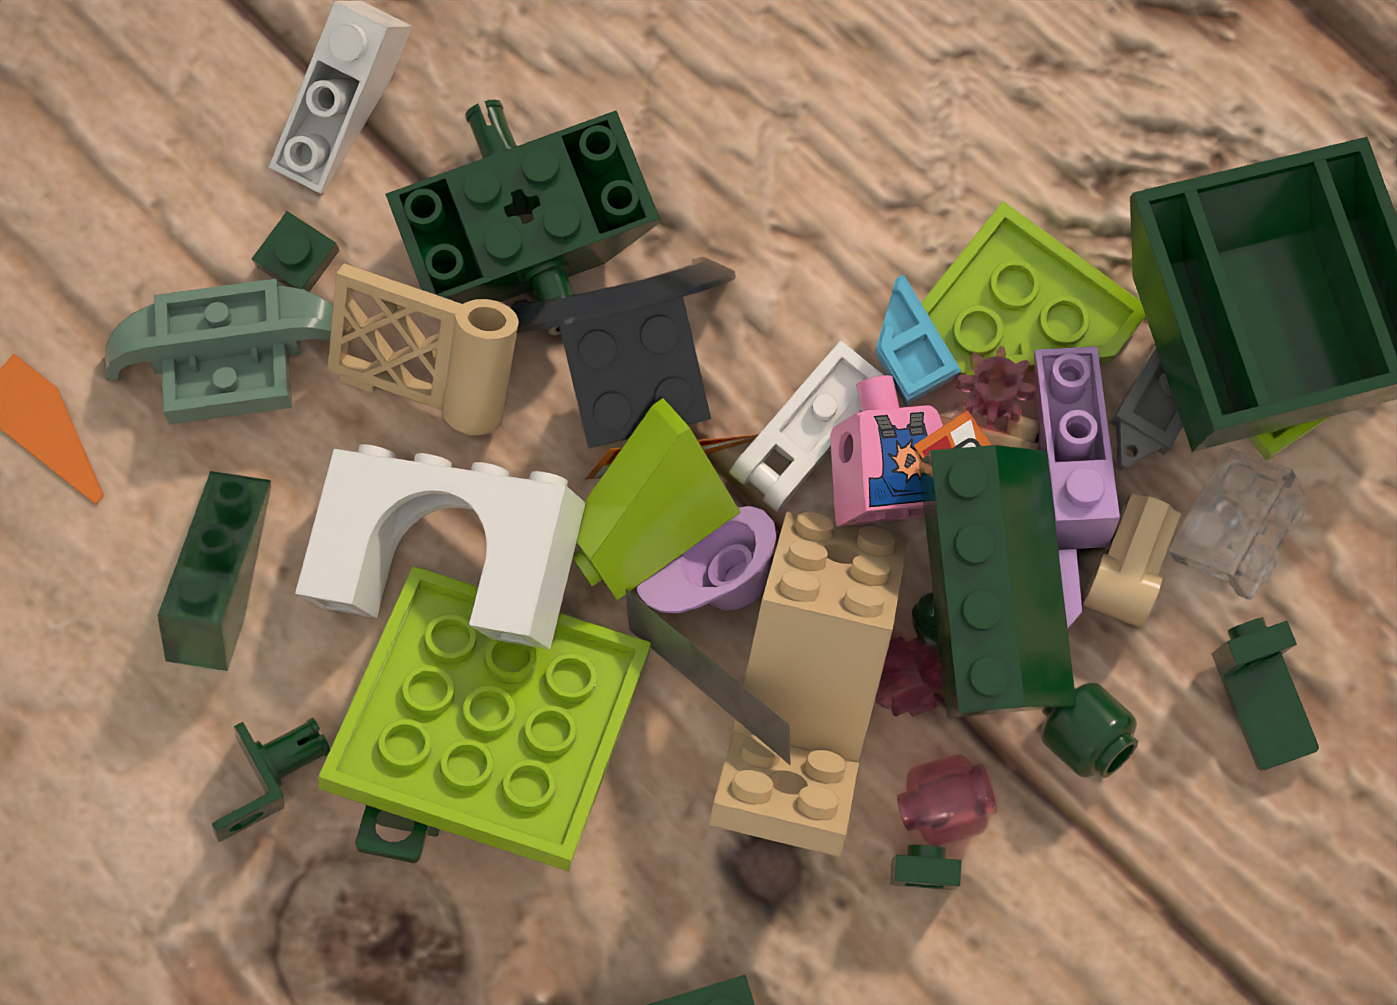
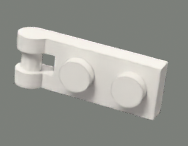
(804, 426)

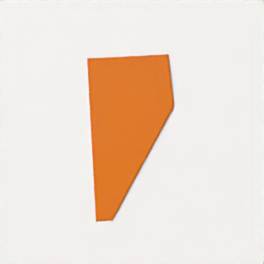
(40, 423)

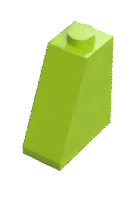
(650, 504)

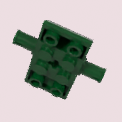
(574, 182)

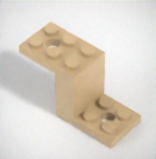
(818, 669)

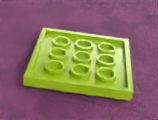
(484, 729)

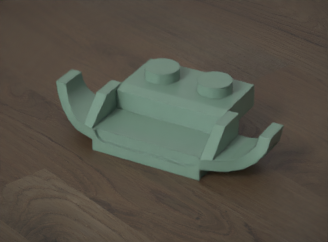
(221, 346)

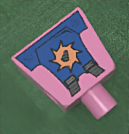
(876, 459)

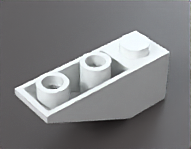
(339, 91)

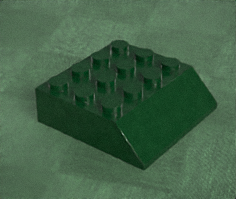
(1271, 291)

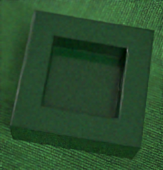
(295, 253)
(925, 868)

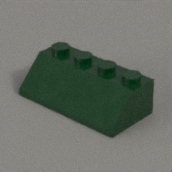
(996, 580)

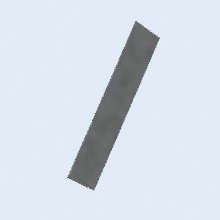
(709, 677)

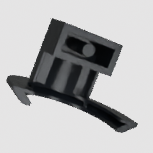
(630, 348)

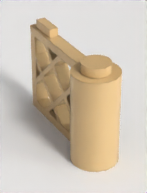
(471, 355)

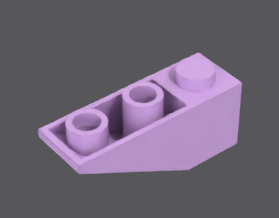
(1077, 446)

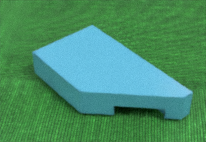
(912, 347)

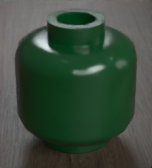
(1092, 735)

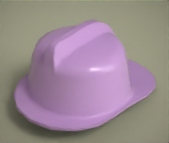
(721, 570)

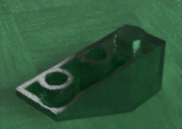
(214, 573)

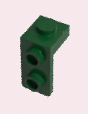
(1265, 693)

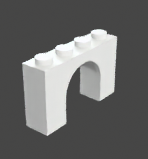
(377, 498)

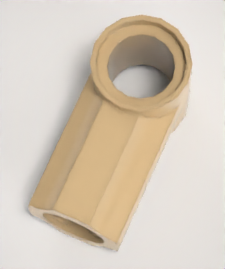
(1127, 575)

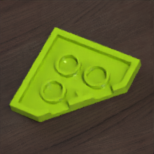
(1027, 295)

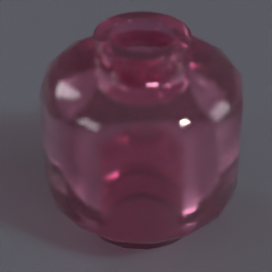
(947, 800)

